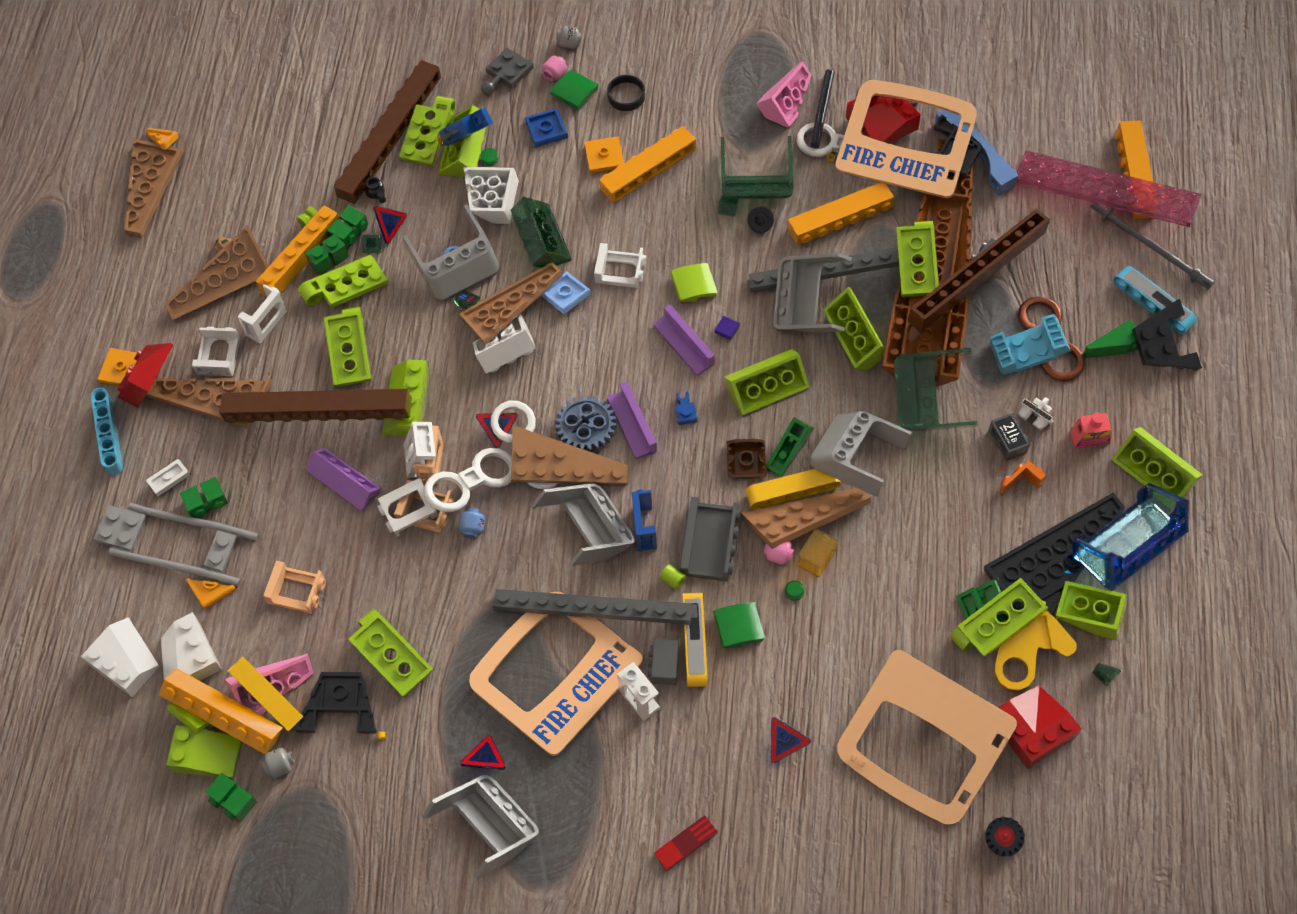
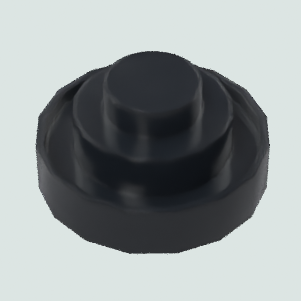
(760, 219)

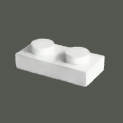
(168, 477)

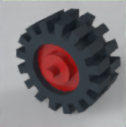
(1004, 836)

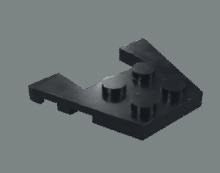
(973, 150)
(1157, 343)
(339, 694)

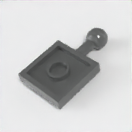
(507, 68)

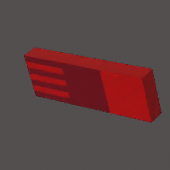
(685, 843)

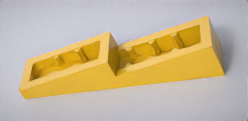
(265, 693)

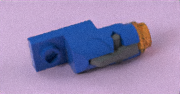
(464, 127)

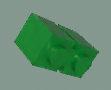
(353, 225)
(319, 255)
(194, 502)
(230, 797)

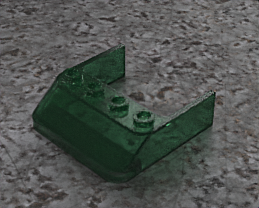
(757, 186)
(918, 391)

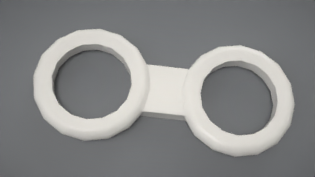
(834, 145)
(508, 437)
(468, 480)

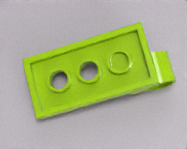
(913, 243)
(343, 331)
(986, 632)
(377, 638)

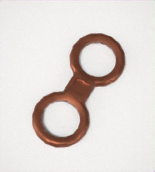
(1074, 350)

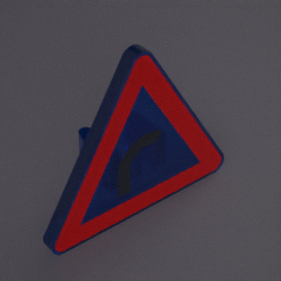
(389, 221)
(505, 422)
(785, 740)
(484, 756)

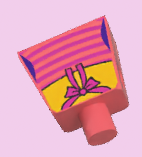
(1091, 430)

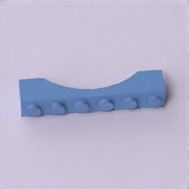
(1000, 174)

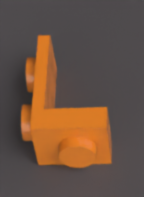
(1029, 471)

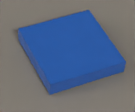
(546, 127)

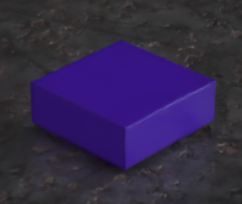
(727, 328)

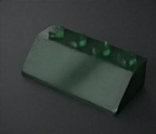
(540, 232)

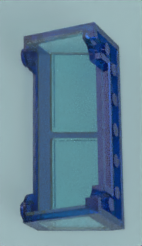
(1133, 536)

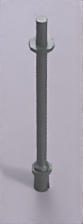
(1195, 274)

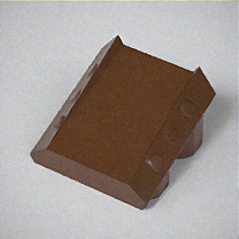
(746, 458)

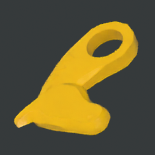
(1042, 633)

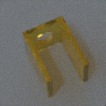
(817, 552)

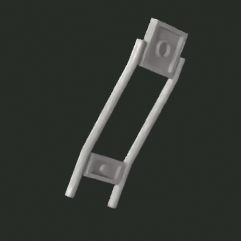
(122, 528)

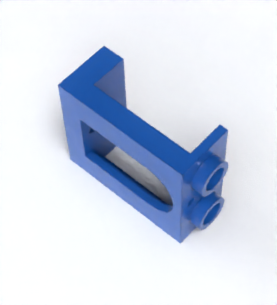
(645, 536)

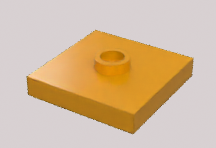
(603, 154)
(116, 366)

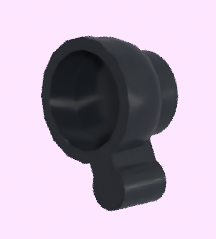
(375, 189)

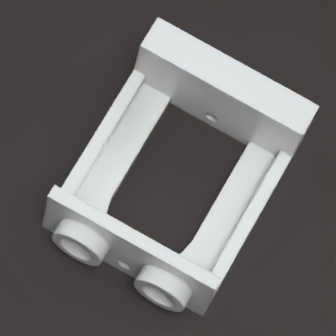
(620, 257)
(251, 323)
(208, 367)
(421, 448)
(400, 524)
(637, 687)

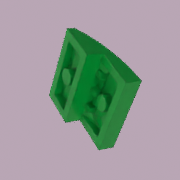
(574, 89)
(975, 598)
(738, 625)

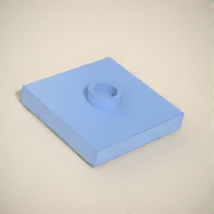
(566, 293)

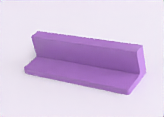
(684, 341)
(632, 422)
(342, 478)

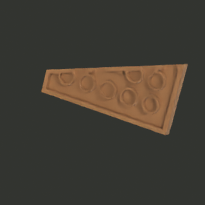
(147, 183)
(227, 272)
(497, 311)
(203, 395)
(551, 461)
(792, 519)

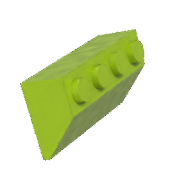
(464, 152)
(859, 336)
(414, 377)
(767, 381)
(1155, 464)

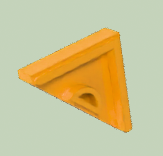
(162, 137)
(209, 592)

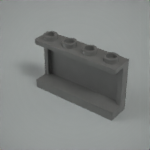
(709, 540)

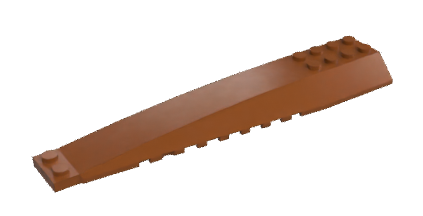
(952, 243)

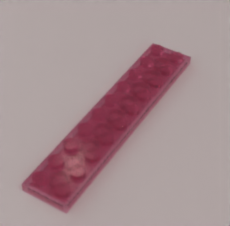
(1108, 188)

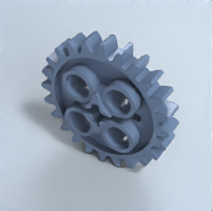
(585, 423)

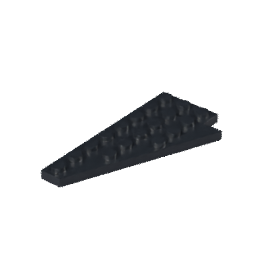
(1048, 558)

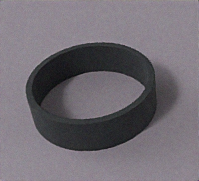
(626, 79)

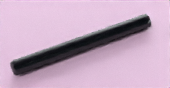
(822, 109)

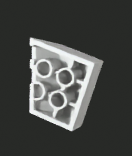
(491, 192)
(505, 346)
(188, 649)
(122, 657)

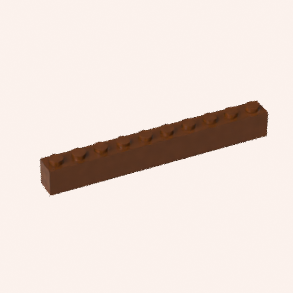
(387, 132)
(978, 270)
(315, 405)

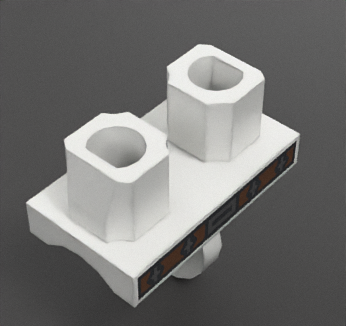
(1029, 408)

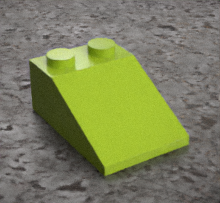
(1092, 609)
(203, 753)

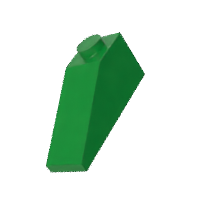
(1113, 343)
(789, 446)

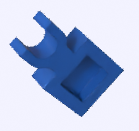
(685, 411)

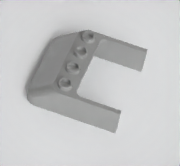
(460, 267)
(799, 293)
(842, 441)
(595, 519)
(492, 816)

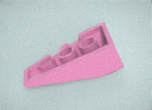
(784, 98)
(281, 675)

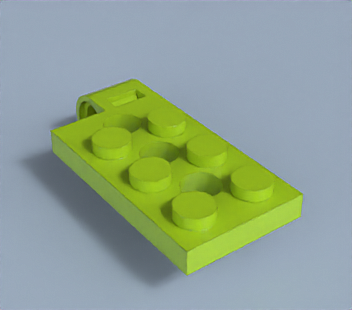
(443, 111)
(315, 289)

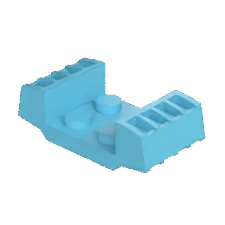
(1030, 346)

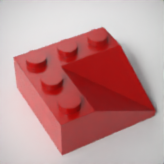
(887, 118)
(142, 375)
(1040, 727)

